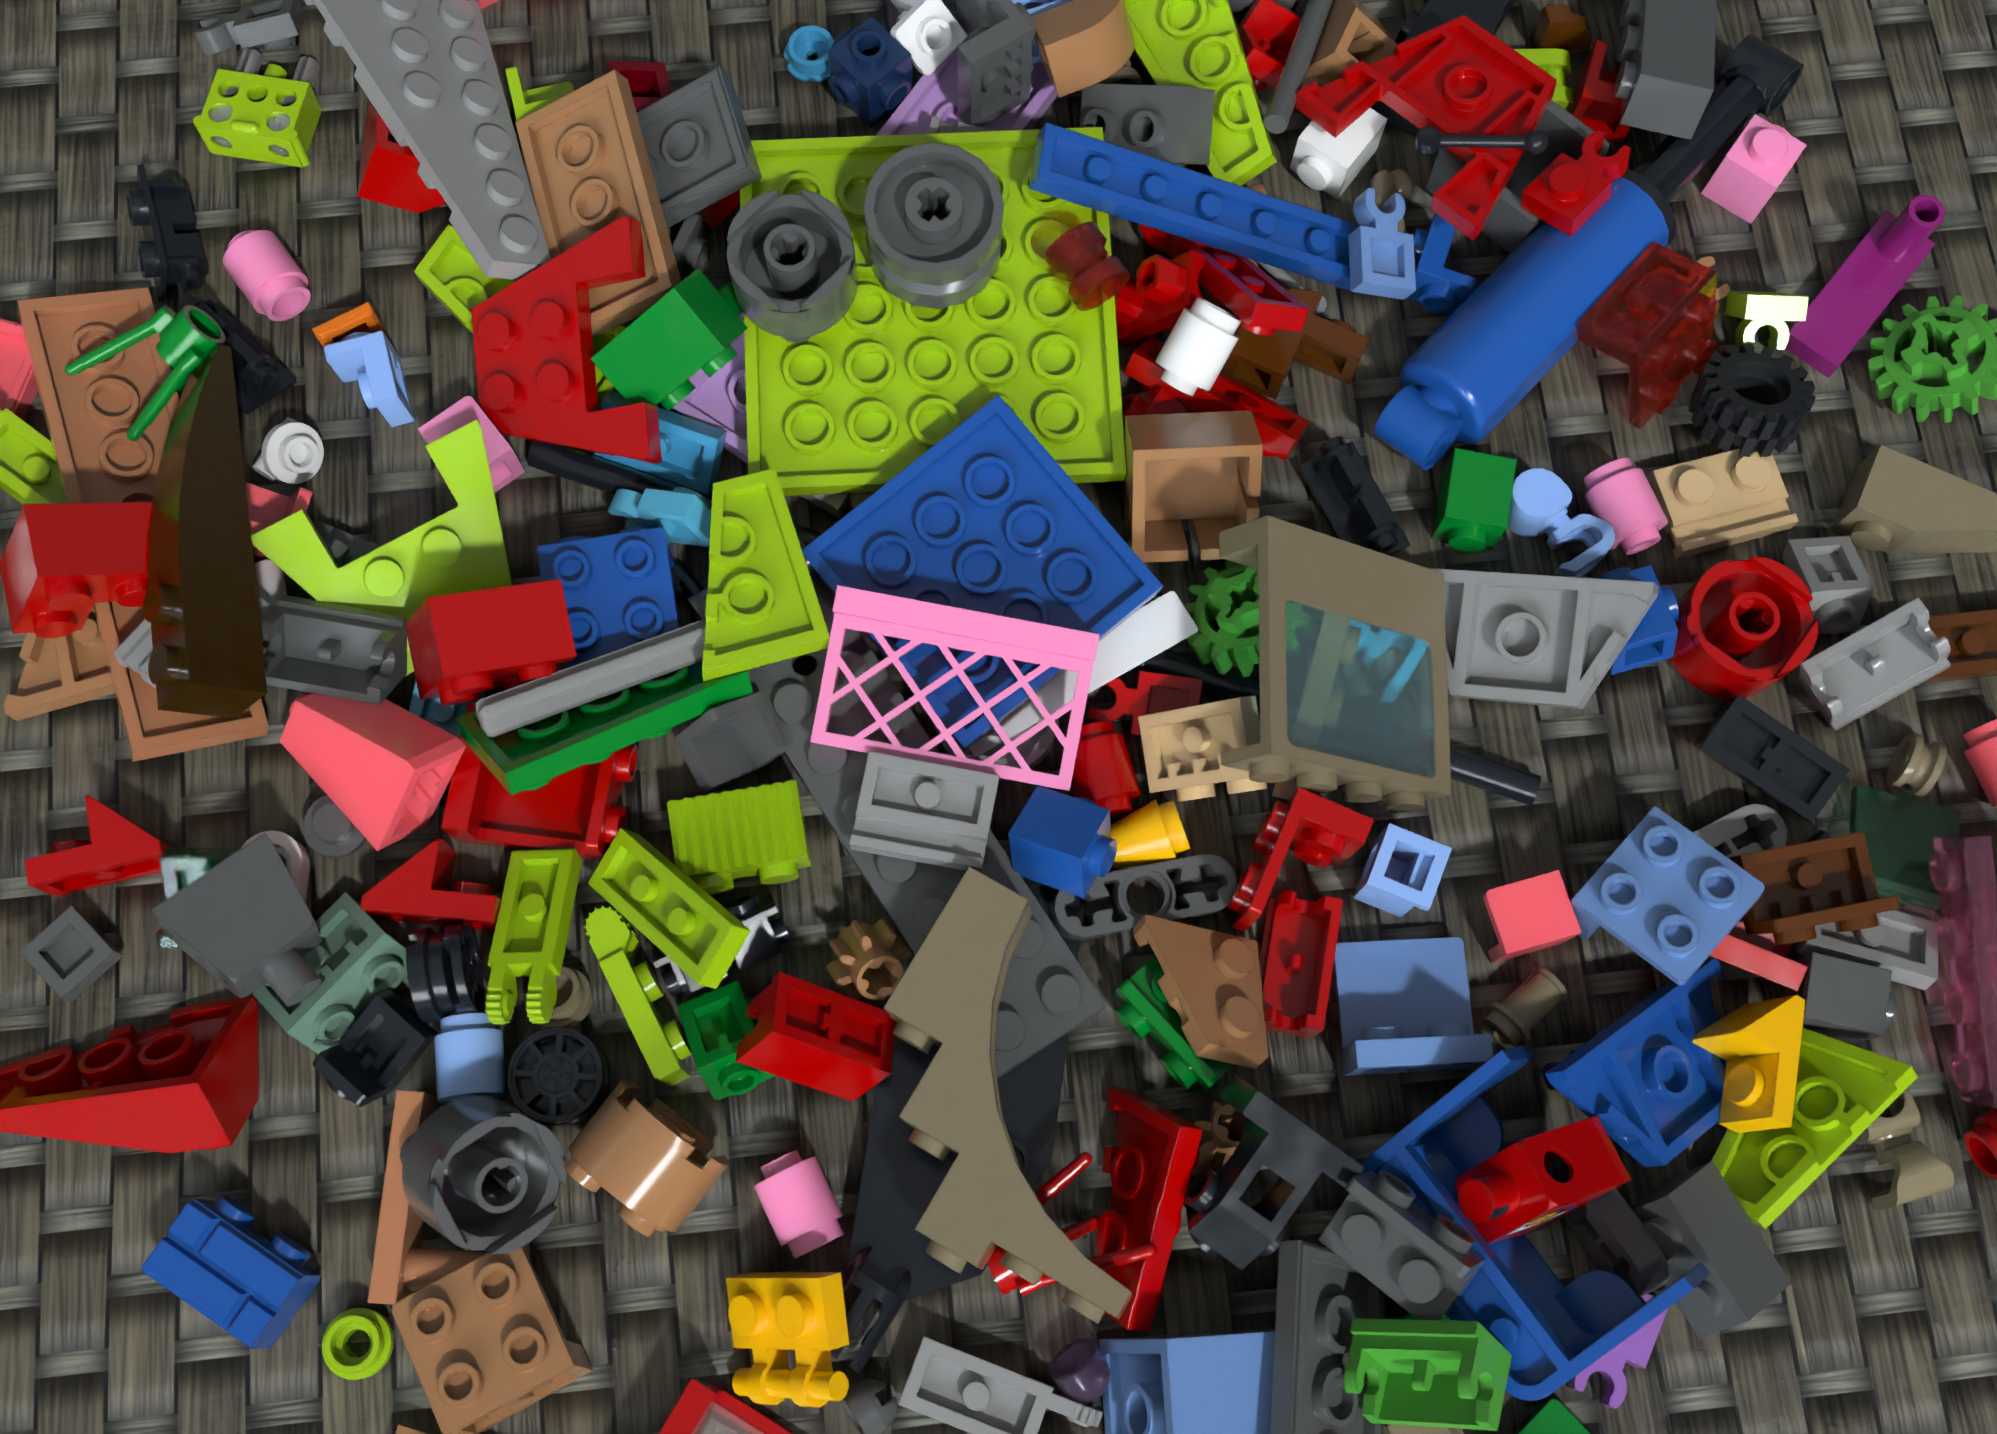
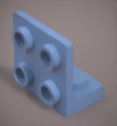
(1666, 896)
(1406, 1007)

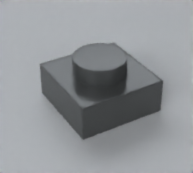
(71, 953)

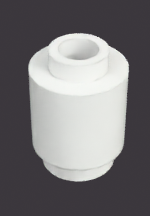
(1198, 347)

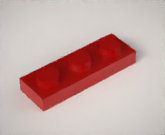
(1244, 289)
(1277, 425)

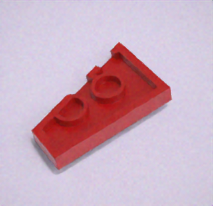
(1149, 1183)

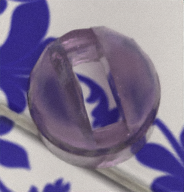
(1081, 1371)

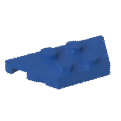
(1647, 1074)

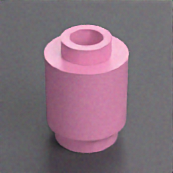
(267, 274)
(1627, 502)
(799, 1203)

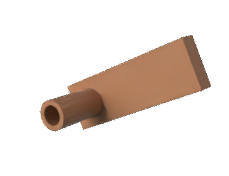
(398, 1260)

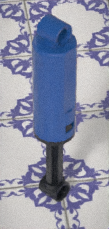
(1531, 303)

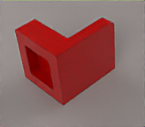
(1594, 97)

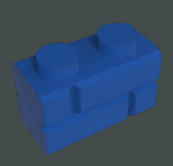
(233, 1270)

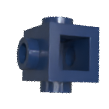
(869, 71)

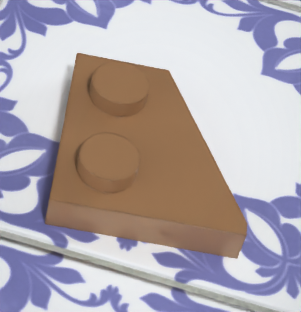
(60, 672)
(1212, 986)

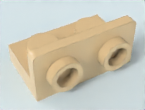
(1186, 747)

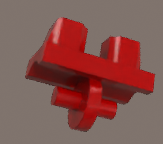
(1157, 295)

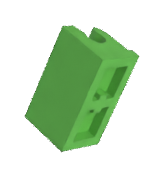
(1428, 1373)

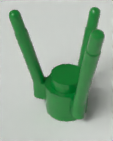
(183, 344)

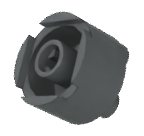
(820, 257)
(483, 1174)

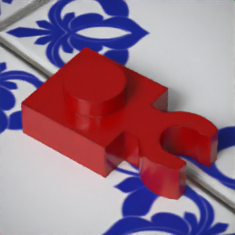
(1572, 189)
(1153, 695)

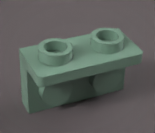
(354, 965)

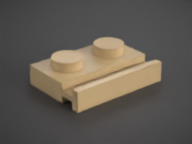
(1721, 501)

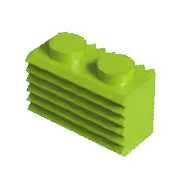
(740, 836)

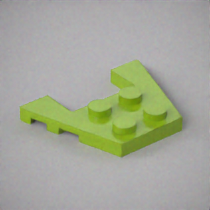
(441, 557)

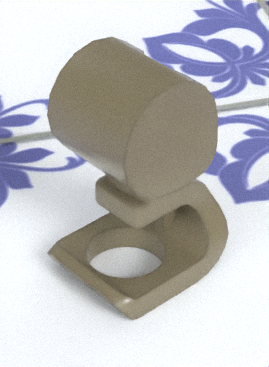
(1916, 1168)

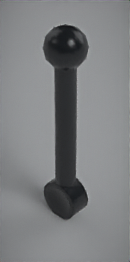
(1430, 139)

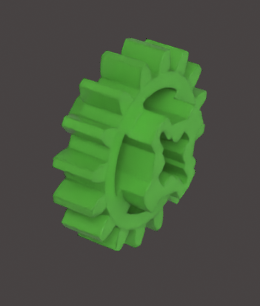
(1938, 362)
(1233, 602)

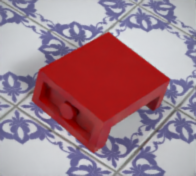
(569, 812)

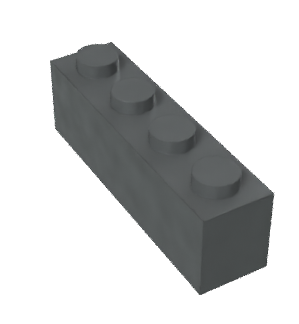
(1666, 64)

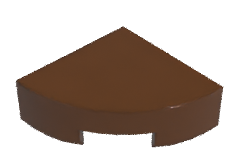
(1561, 29)

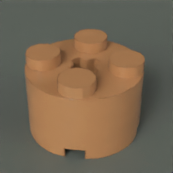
(644, 1160)

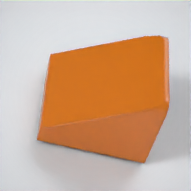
(356, 320)

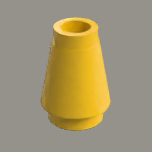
(1149, 836)

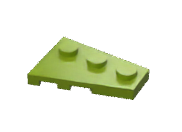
(758, 581)
(1835, 1101)

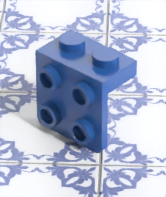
(614, 587)

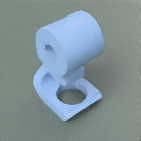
(1541, 507)

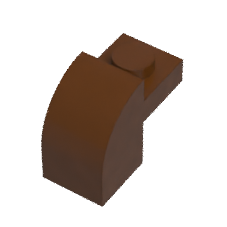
(1322, 344)

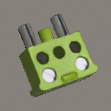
(261, 114)

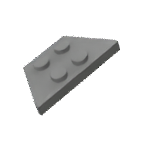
(1536, 634)

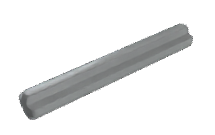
(591, 680)

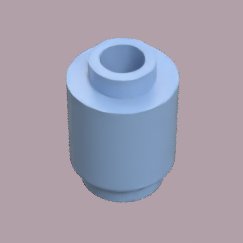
(469, 1058)

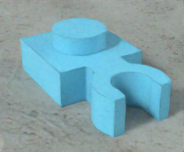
(680, 512)

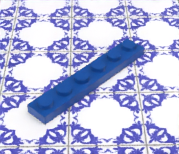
(1191, 205)

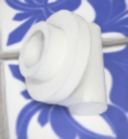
(290, 453)

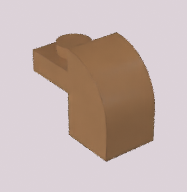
(1083, 42)

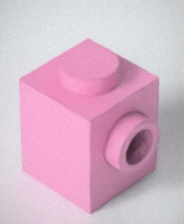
(1753, 168)

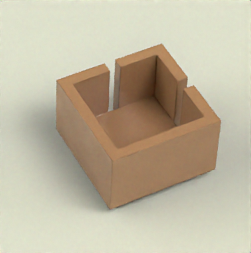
(1189, 470)

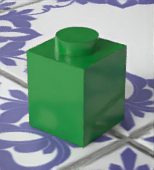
(1473, 500)

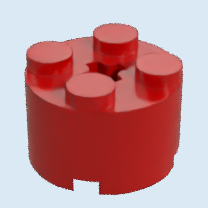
(1743, 627)

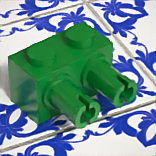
(672, 341)

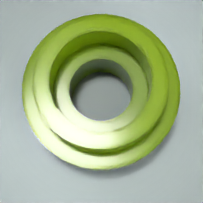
(337, 1338)

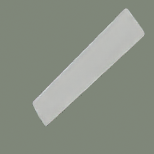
(1127, 646)

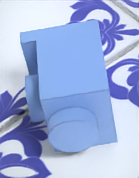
(1401, 871)

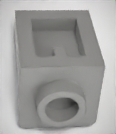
(1834, 579)

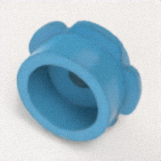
(807, 42)

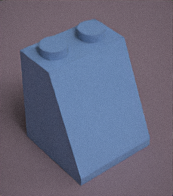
(1190, 1383)

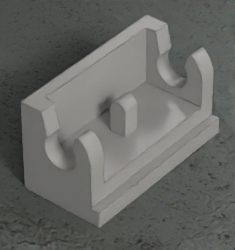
(1874, 665)

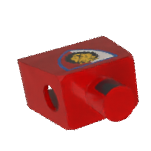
(1517, 1195)

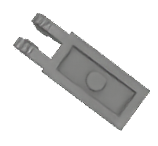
(983, 1395)

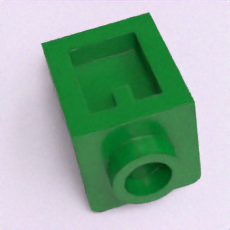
(713, 1030)

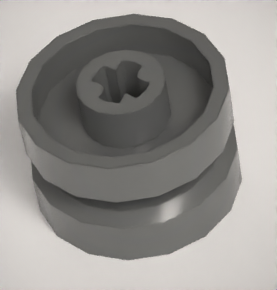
(934, 225)

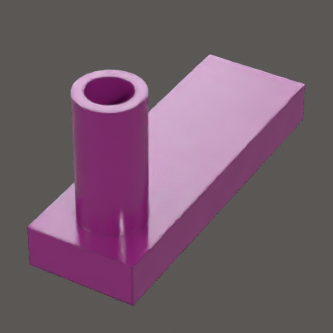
(1865, 284)

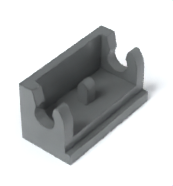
(334, 649)

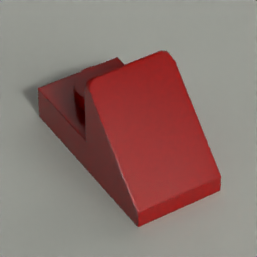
(116, 854)
(421, 893)

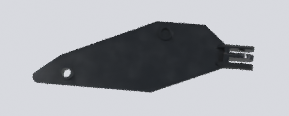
(902, 1178)

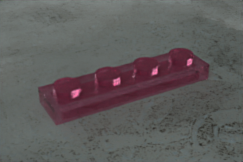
(1967, 937)

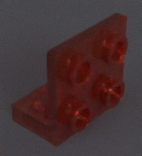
(1658, 325)

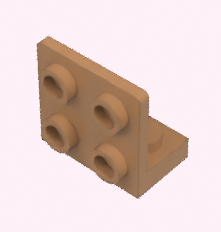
(486, 1342)

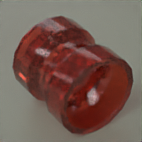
(1085, 264)

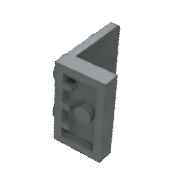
(993, 59)

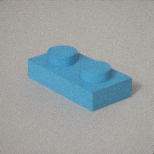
(688, 449)

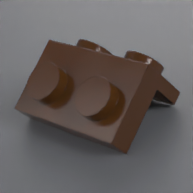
(1813, 887)

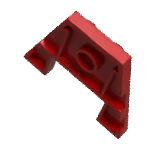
(1459, 84)
(539, 347)

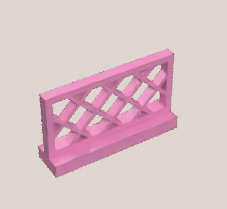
(963, 631)

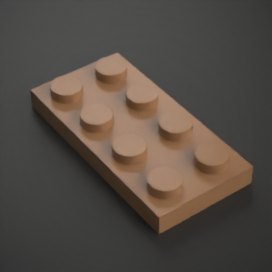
(589, 171)

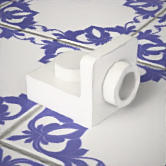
(926, 32)

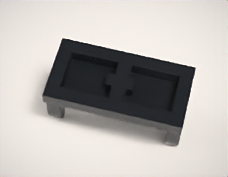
(1772, 757)

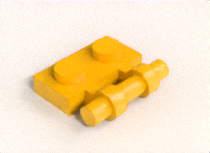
(782, 1314)

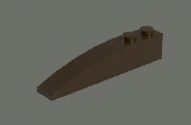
(201, 557)

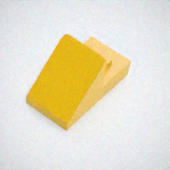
(1761, 1062)

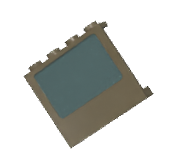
(1345, 668)

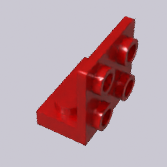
(1320, 836)

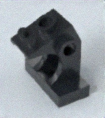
(1283, 1144)

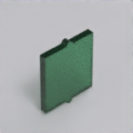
(1901, 841)

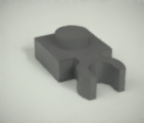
(261, 23)

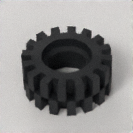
(1737, 421)

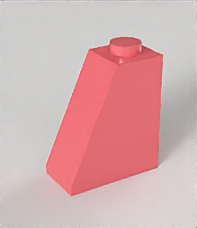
(373, 762)

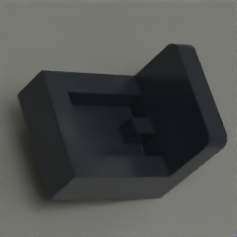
(375, 1050)

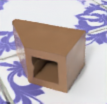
(1346, 39)

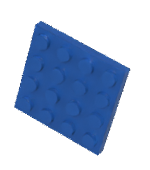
(990, 531)

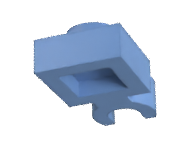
(1379, 254)

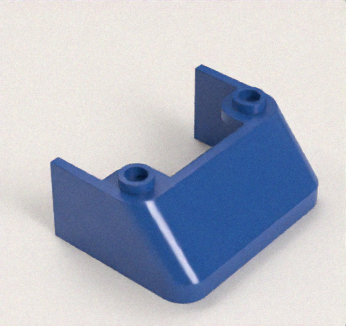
(1515, 1293)

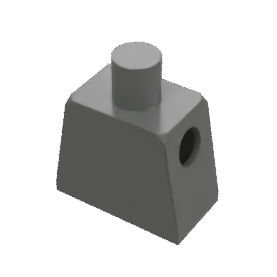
(246, 924)

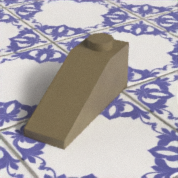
(1915, 508)

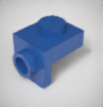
(1437, 287)

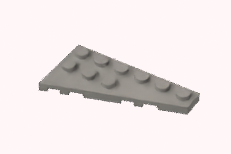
(442, 96)

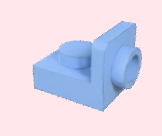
(378, 370)

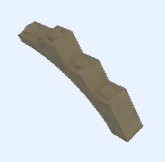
(985, 1200)

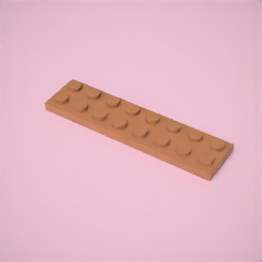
(99, 465)

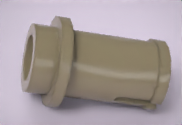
(1524, 1008)

